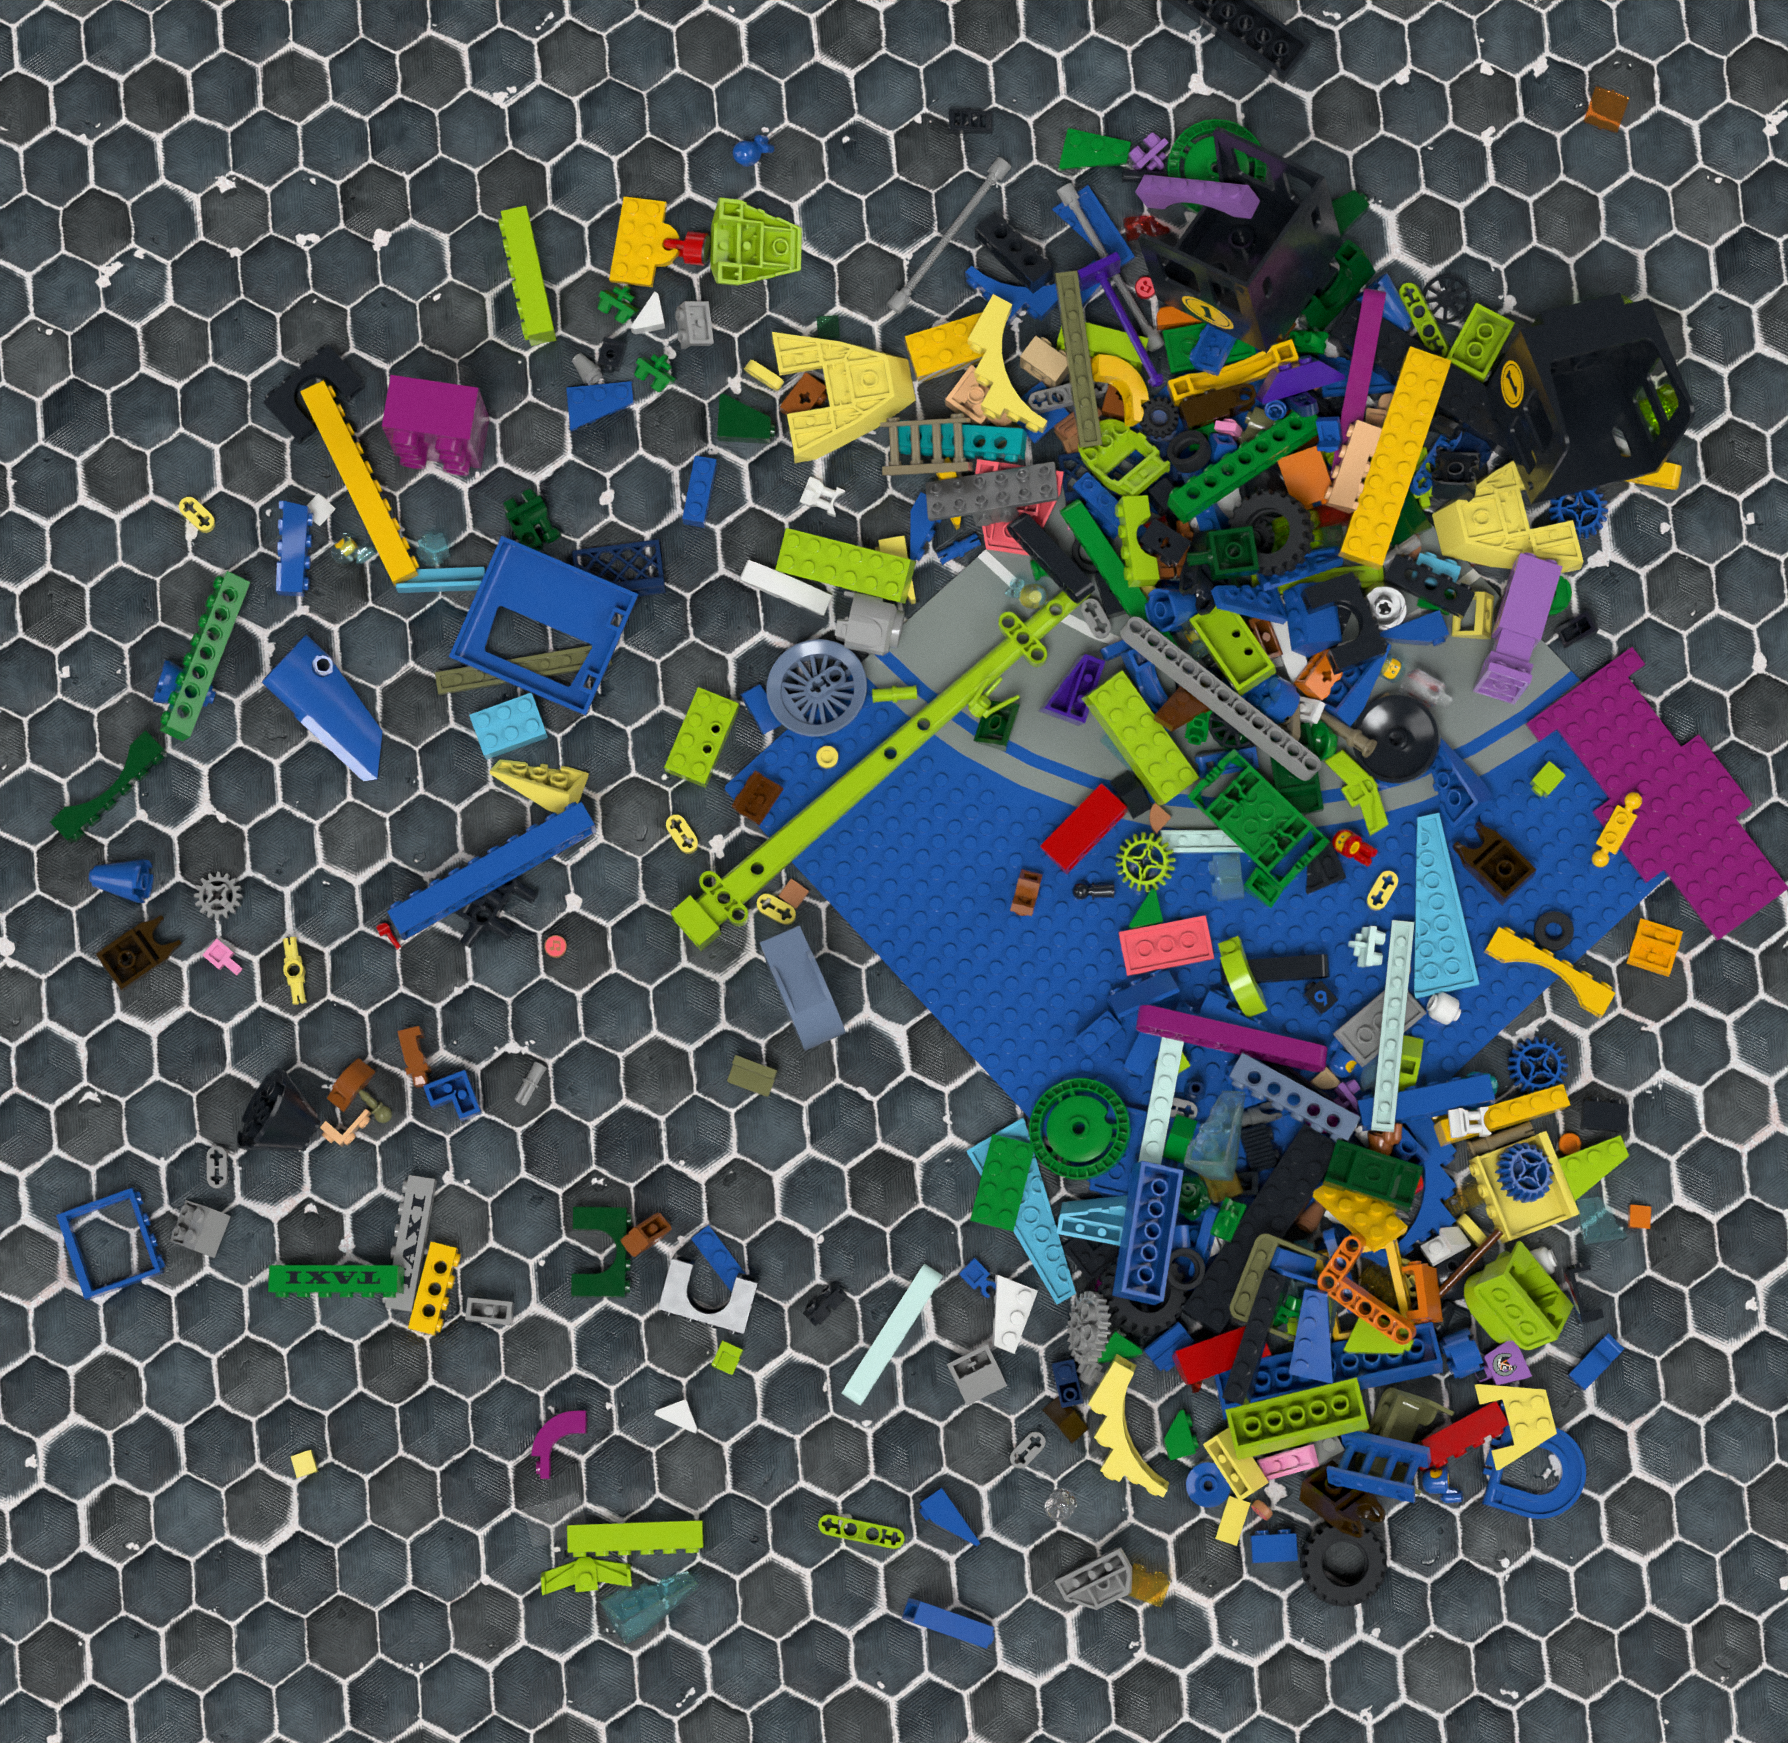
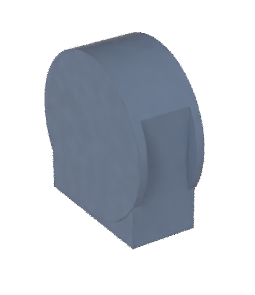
(802, 988)

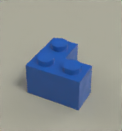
(454, 1089)

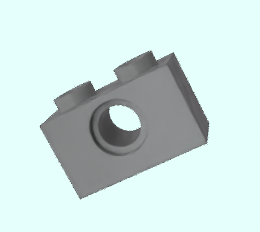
(489, 1311)

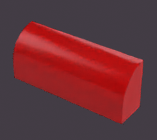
(1084, 828)
(1210, 1356)

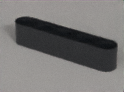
(1050, 558)
(1286, 969)

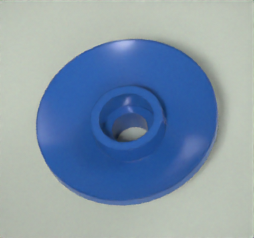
(1195, 1485)

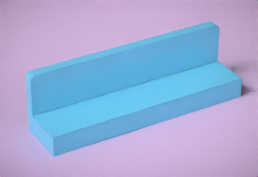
(443, 580)

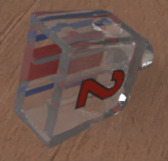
(1417, 686)

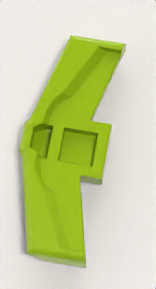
(1360, 790)
(585, 1575)

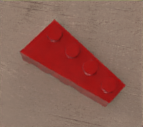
(1463, 1433)

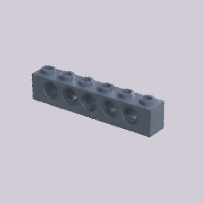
(1248, 1065)

